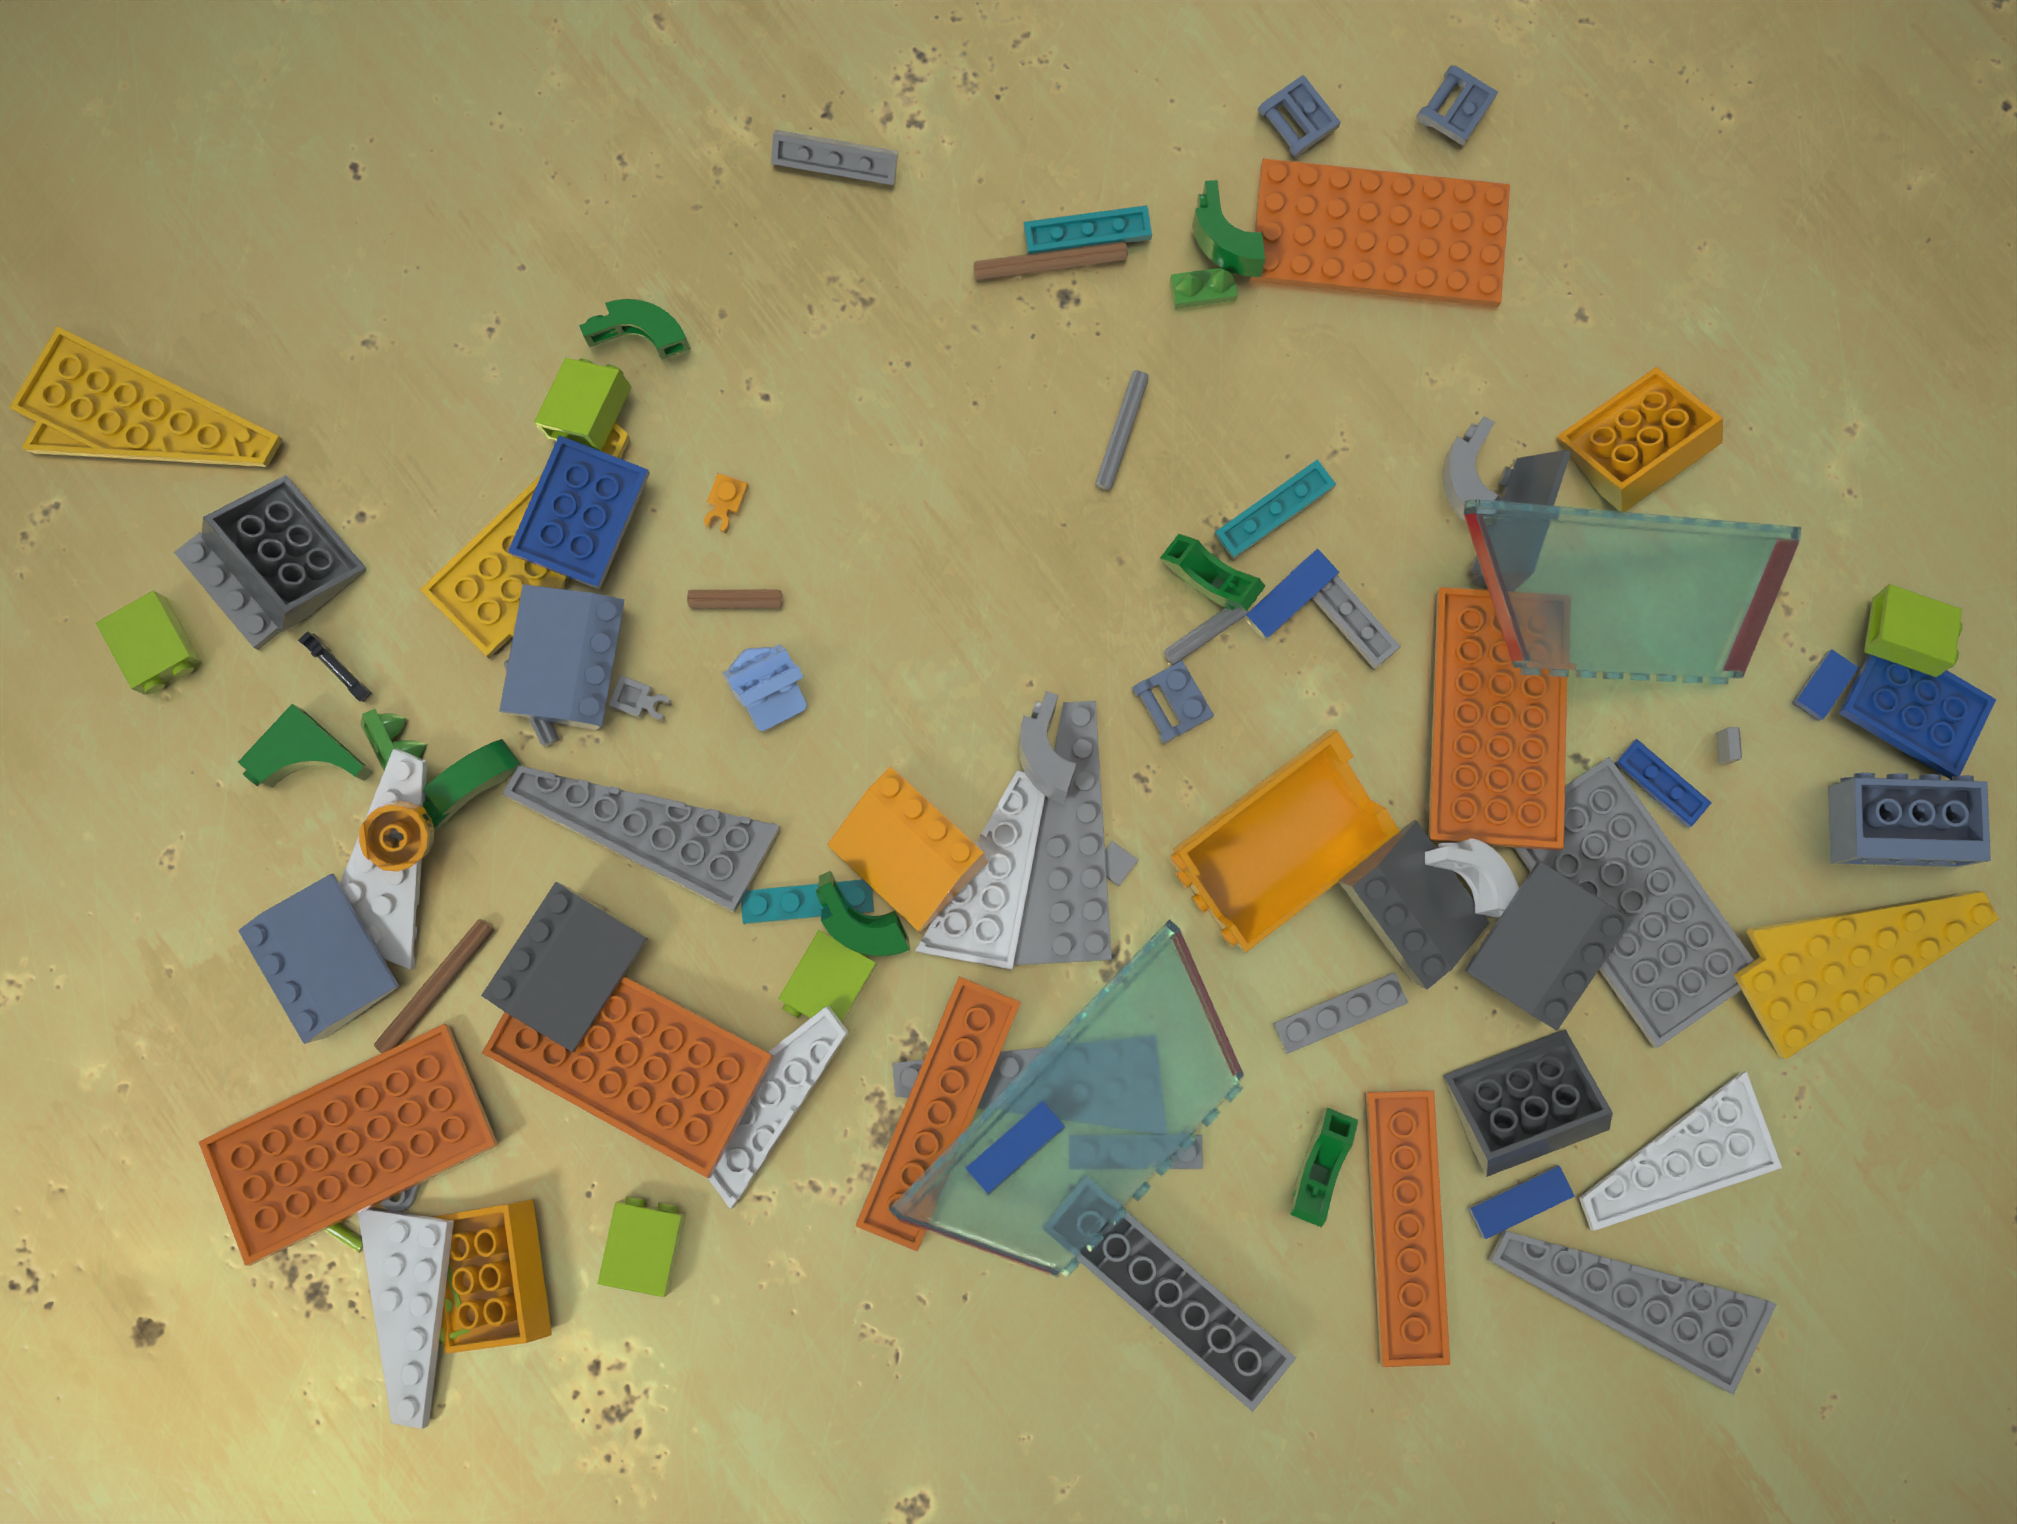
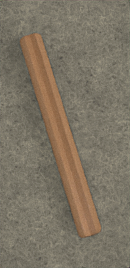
(1050, 260)
(434, 986)

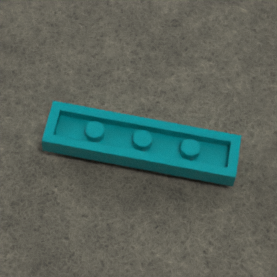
(1088, 229)
(1275, 509)
(800, 902)

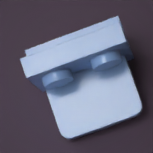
(766, 685)

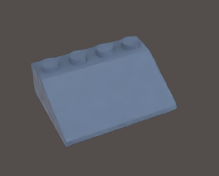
(562, 656)
(318, 959)

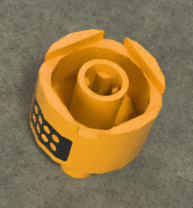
(386, 851)

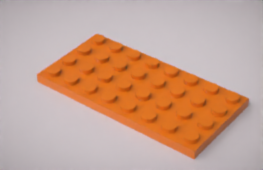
(1382, 232)
(1493, 735)
(646, 1073)
(347, 1144)

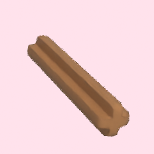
(735, 598)

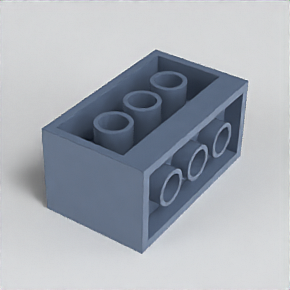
(1909, 821)

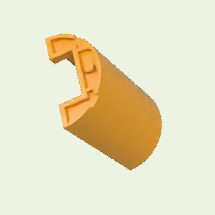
(1282, 843)

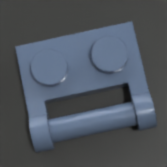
(1466, 109)
(1308, 111)
(1182, 696)

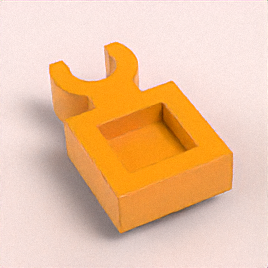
(726, 498)

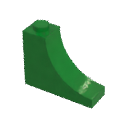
(295, 744)

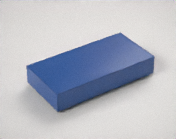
(1825, 684)

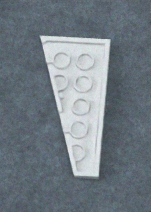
(783, 1089)
(1702, 1152)

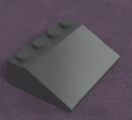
(1529, 481)
(281, 551)
(1415, 907)
(1548, 945)
(564, 967)
(1528, 1102)

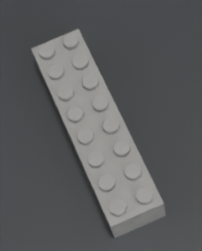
(1188, 1310)

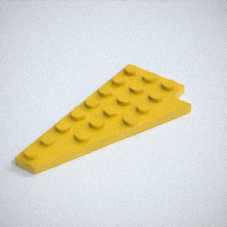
(114, 409)
(484, 582)
(1837, 964)

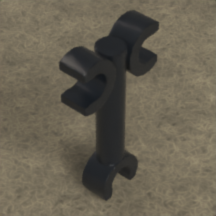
(324, 654)

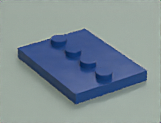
(579, 512)
(1919, 713)

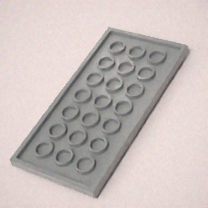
(1679, 948)

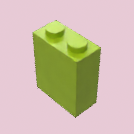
(583, 402)
(1913, 630)
(148, 643)
(826, 977)
(642, 1247)

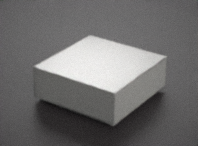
(1729, 745)
(1118, 863)

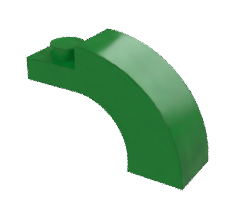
(1222, 242)
(638, 319)
(1210, 575)
(467, 779)
(859, 932)
(1321, 1166)

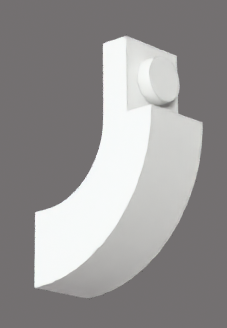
(1483, 870)

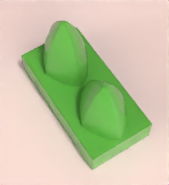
(1203, 287)
(380, 731)

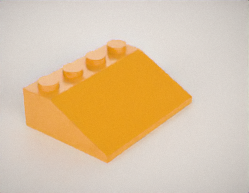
(1642, 438)
(906, 849)
(497, 1278)

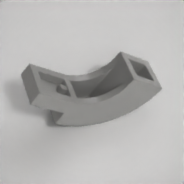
(1459, 468)
(1040, 762)

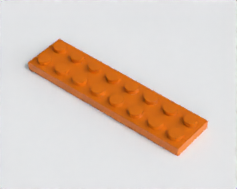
(939, 1101)
(1407, 1229)

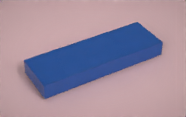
(1292, 593)
(1662, 783)
(1015, 1147)
(1521, 1202)

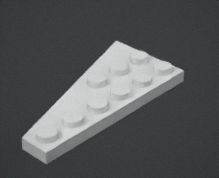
(390, 898)
(987, 914)
(407, 1285)

